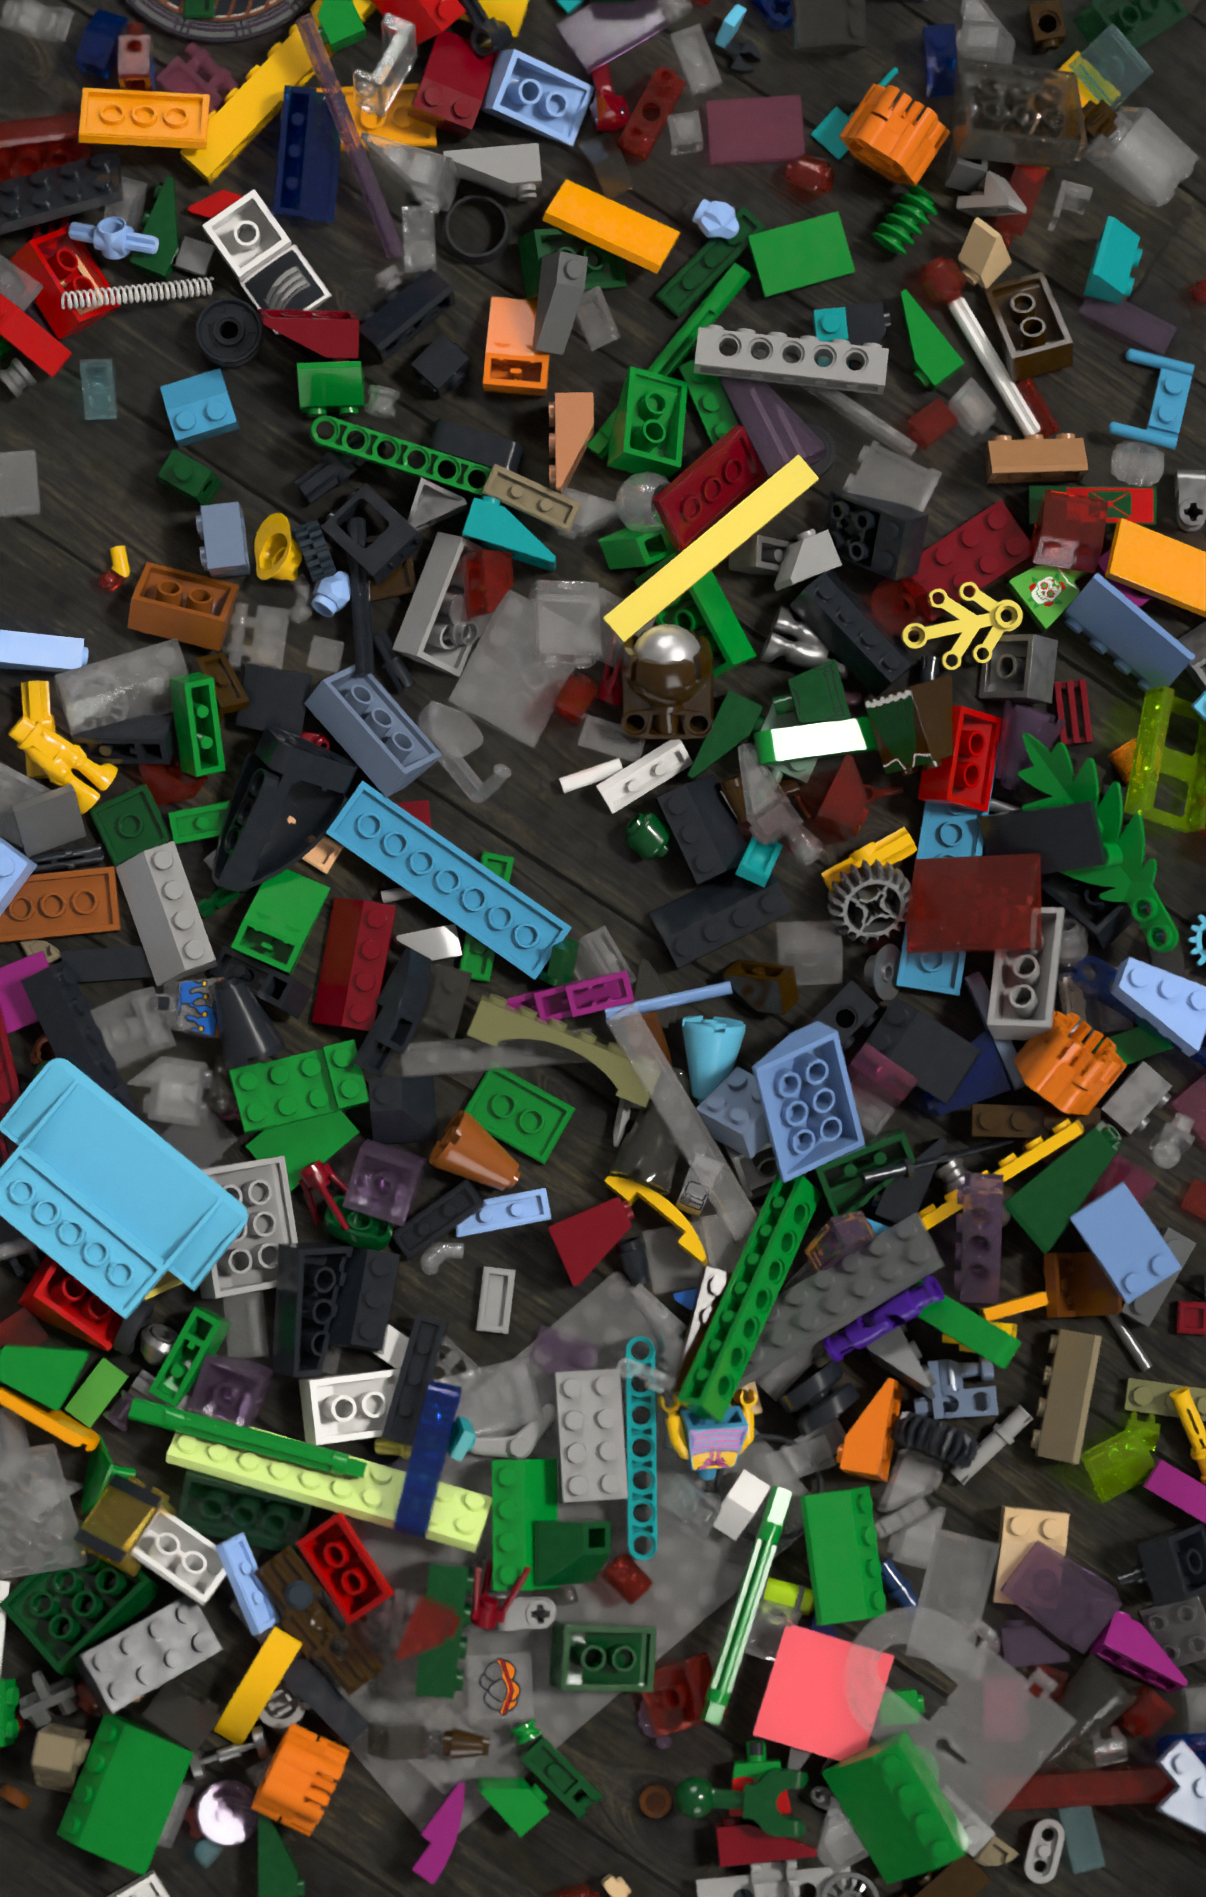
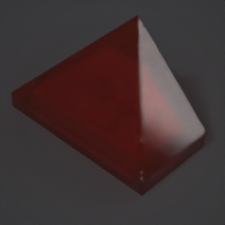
(169, 783)

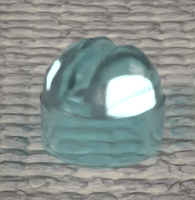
(207, 1852)

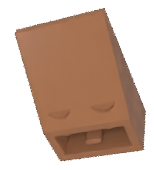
(574, 428)

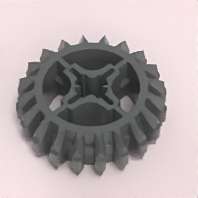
(868, 885)

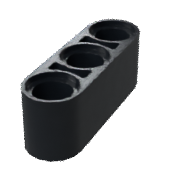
(475, 445)

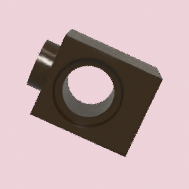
(1050, 12)

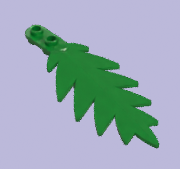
(1124, 852)

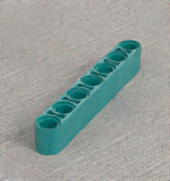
(645, 1463)

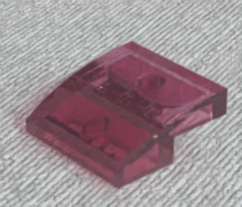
(880, 1076)

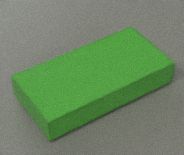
(96, 1392)

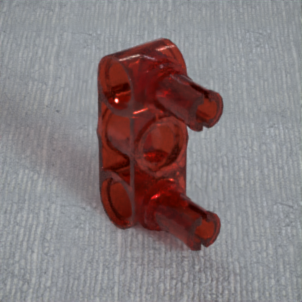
(661, 93)

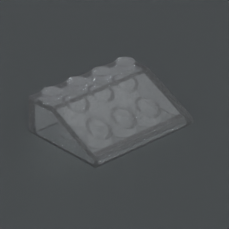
(502, 681)

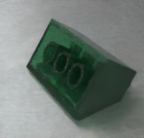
(229, 1508)

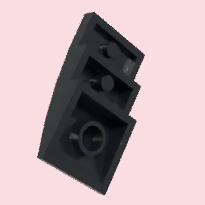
(1061, 833)

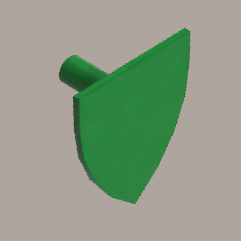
(99, 1475)

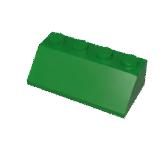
(709, 615)
(520, 1496)
(843, 1555)

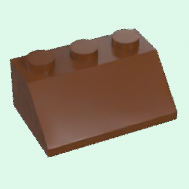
(182, 606)

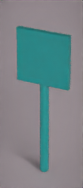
(829, 130)

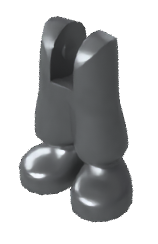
(807, 649)

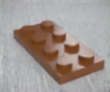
(63, 906)

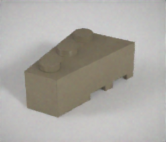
(59, 1756)

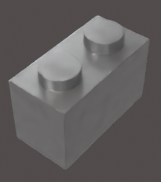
(1136, 1098)

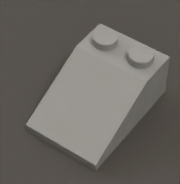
(503, 169)

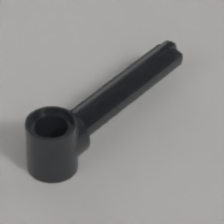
(489, 34)

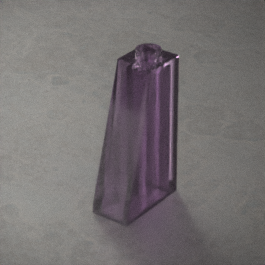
(771, 425)

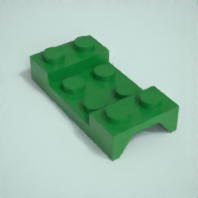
(299, 1087)

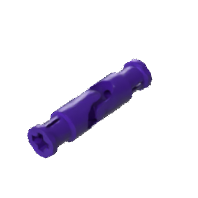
(880, 1321)

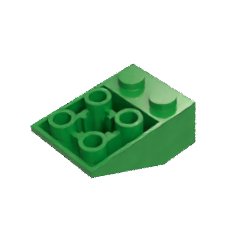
(281, 920)

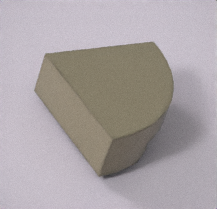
(34, 946)
(995, 1853)

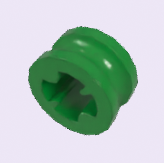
(525, 1731)

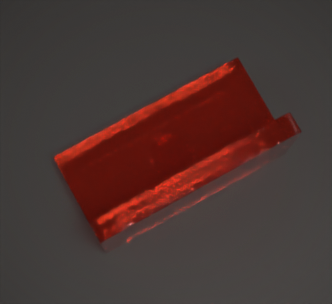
(22, 1329)

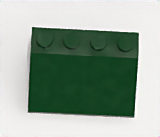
(78, 1608)

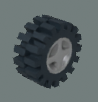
(315, 550)

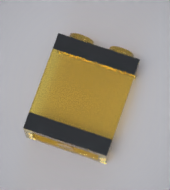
(121, 1521)

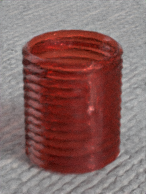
(627, 1578)

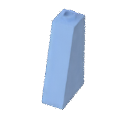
(41, 652)

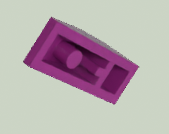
(1134, 1650)

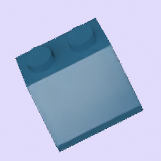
(199, 407)

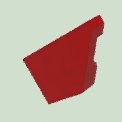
(214, 204)

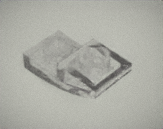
(418, 239)

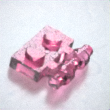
(182, 77)

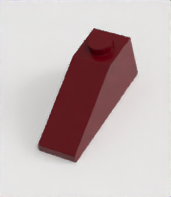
(747, 1843)

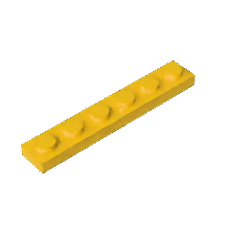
(1009, 1167)

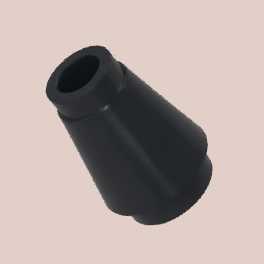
(634, 1259)

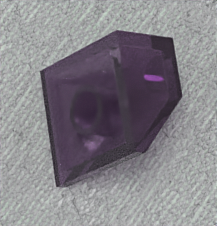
(230, 1389)

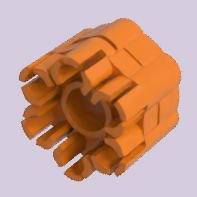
(891, 138)
(1065, 1068)
(294, 1777)

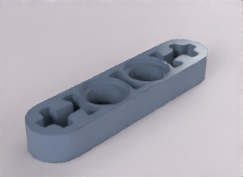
(1005, 1048)

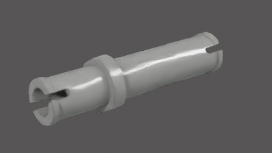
(994, 1442)

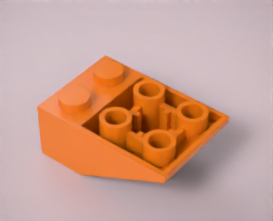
(509, 356)

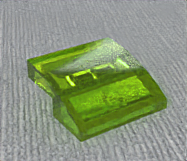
(1118, 1464)

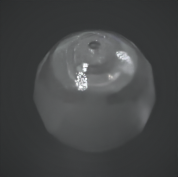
(635, 502)

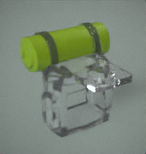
(778, 1607)

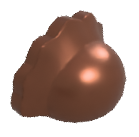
(42, 1050)

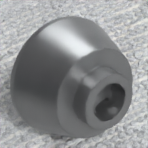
(157, 1343)

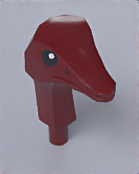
(608, 109)

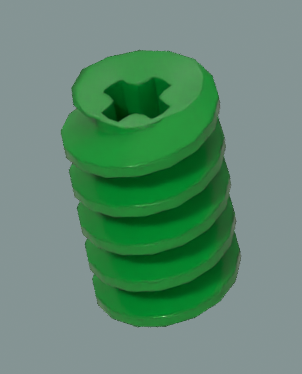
(905, 220)

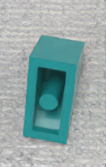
(827, 326)

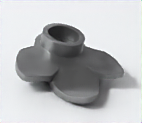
(463, 630)

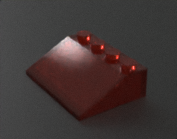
(975, 905)

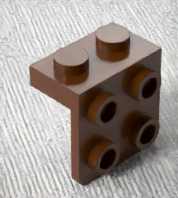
(1078, 1286)

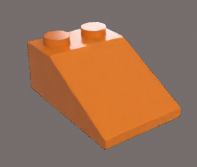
(869, 1442)

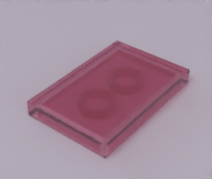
(755, 130)

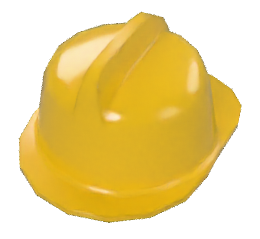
(276, 550)

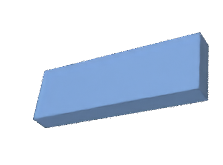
(508, 1212)
(249, 1591)

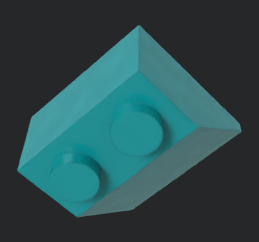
(1113, 262)

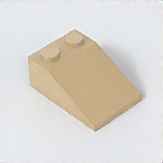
(1018, 1534)

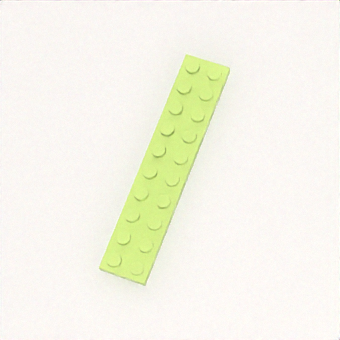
(455, 1519)

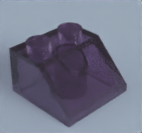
(384, 1182)

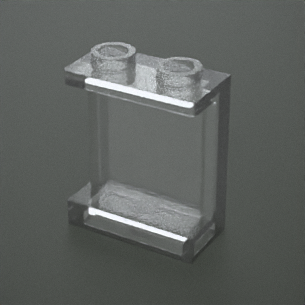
(377, 90)
(892, 478)
(566, 623)

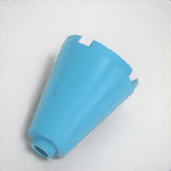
(710, 1051)

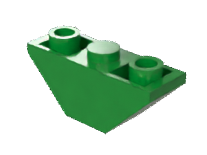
(634, 549)

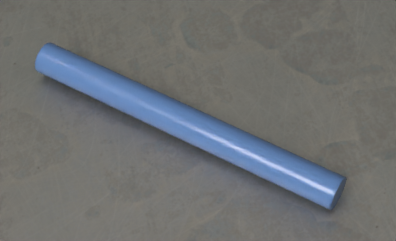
(676, 998)

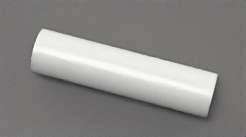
(590, 775)

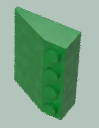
(125, 1793)
(897, 1809)

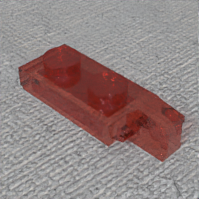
(1027, 184)

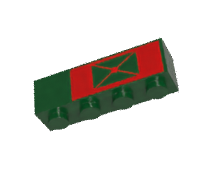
(1124, 502)

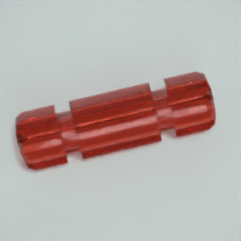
(1038, 407)

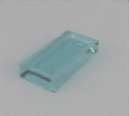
(1081, 1838)

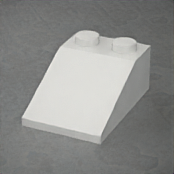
(346, 1405)

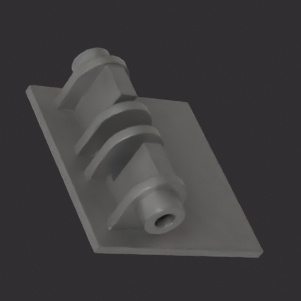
(1178, 1630)

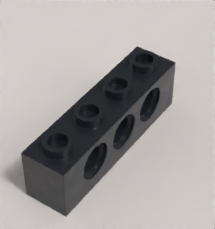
(856, 1002)

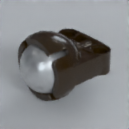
(667, 682)

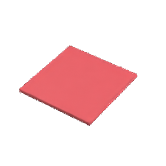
(807, 1696)

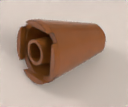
(474, 1154)

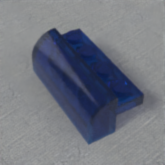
(306, 158)

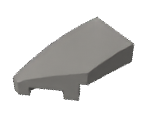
(434, 943)

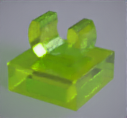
(1149, 1429)

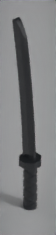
(907, 1168)

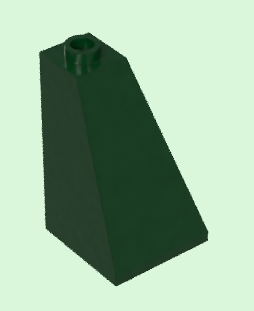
(1063, 1185)

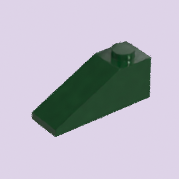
(730, 729)
(276, 1865)

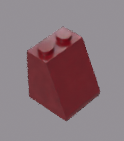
(590, 1236)

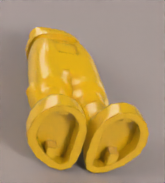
(57, 758)

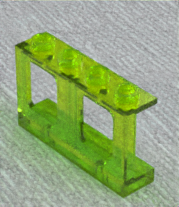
(1154, 758)

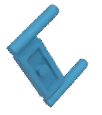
(1167, 404)

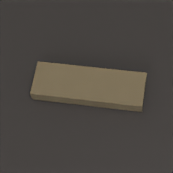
(531, 498)

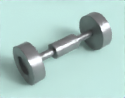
(260, 1743)

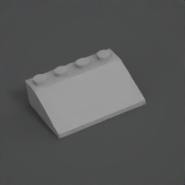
(253, 1256)

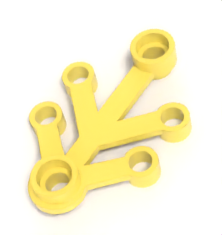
(967, 624)

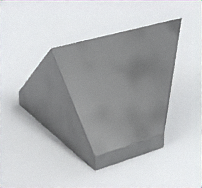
(434, 505)

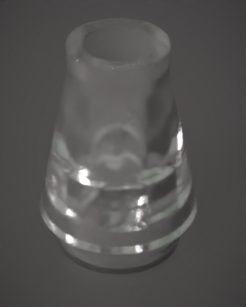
(805, 845)

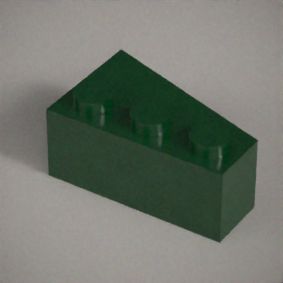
(841, 1177)

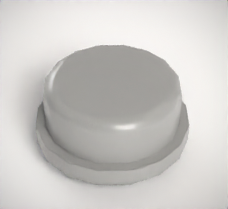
(282, 1708)

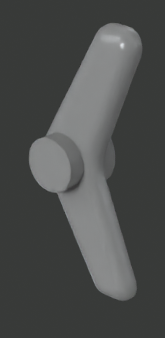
(518, 1445)

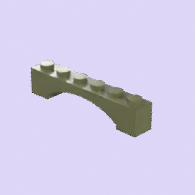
(499, 1022)

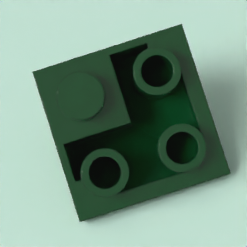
(570, 1550)

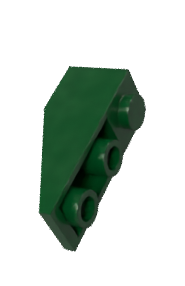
(164, 225)

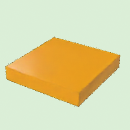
(1013, 1306)

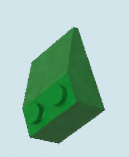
(649, 424)

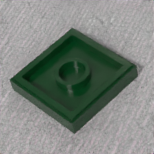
(130, 824)

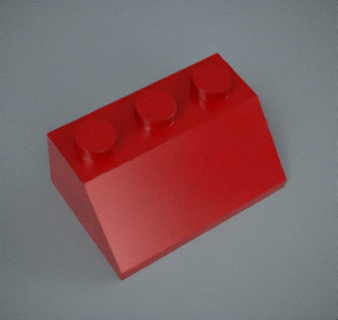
(428, 15)
(63, 267)
(968, 774)
(345, 1568)

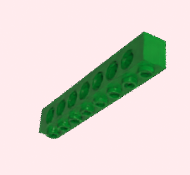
(749, 1298)

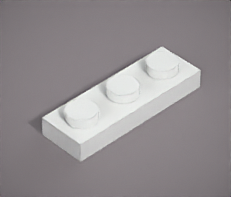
(644, 774)

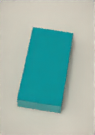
(758, 861)

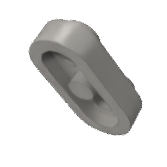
(1044, 1850)

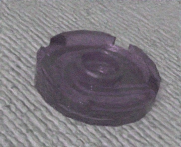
(225, 1813)

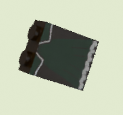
(913, 725)

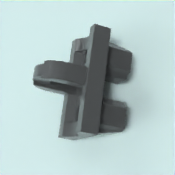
(36, 1704)

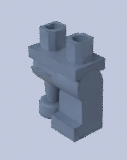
(950, 1395)

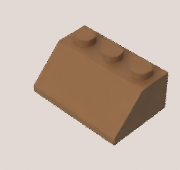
(1035, 459)

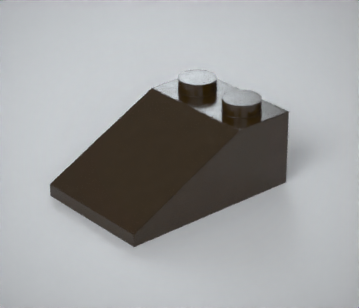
(1029, 326)

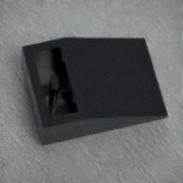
(876, 533)

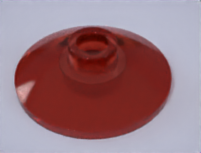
(890, 611)

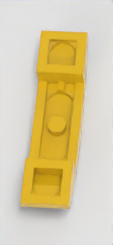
(632, 1191)
(257, 1686)

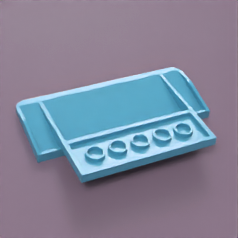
(109, 1192)

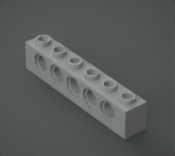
(804, 372)

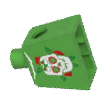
(1045, 592)

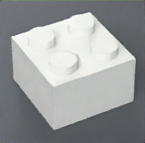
(247, 235)

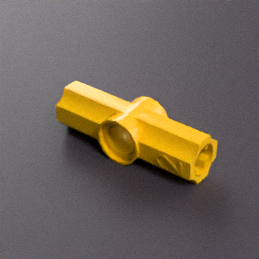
(37, 707)
(889, 849)

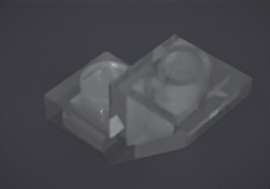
(36, 19)

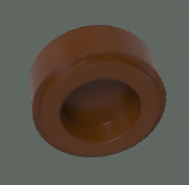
(15, 1796)
(655, 1801)

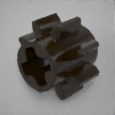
(1099, 119)

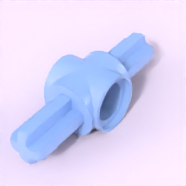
(113, 238)

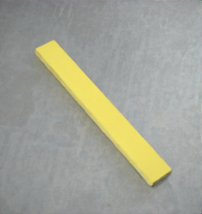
(711, 548)

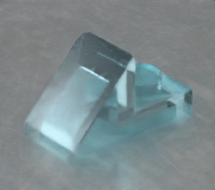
(98, 388)

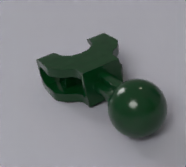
(758, 1799)

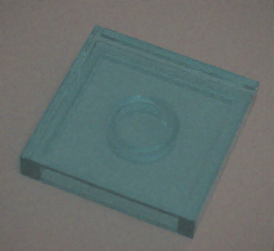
(1111, 67)

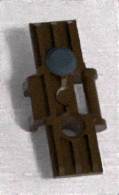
(295, 1592)

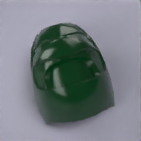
(363, 1230)

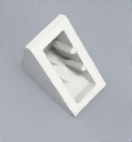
(740, 1504)

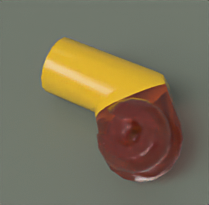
(118, 572)

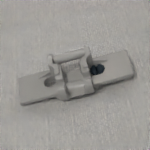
(770, 1880)

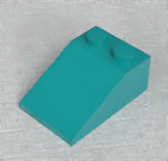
(498, 530)

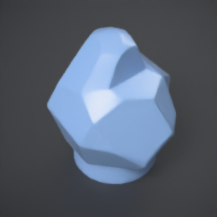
(716, 219)
(331, 594)

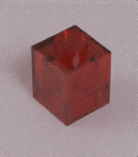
(931, 424)

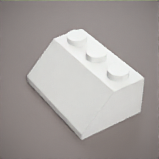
(181, 1557)

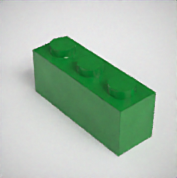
(197, 724)

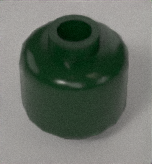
(648, 835)

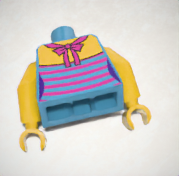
(709, 1443)

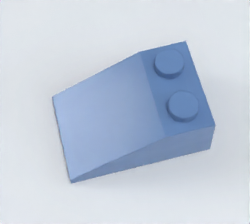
(1125, 1243)

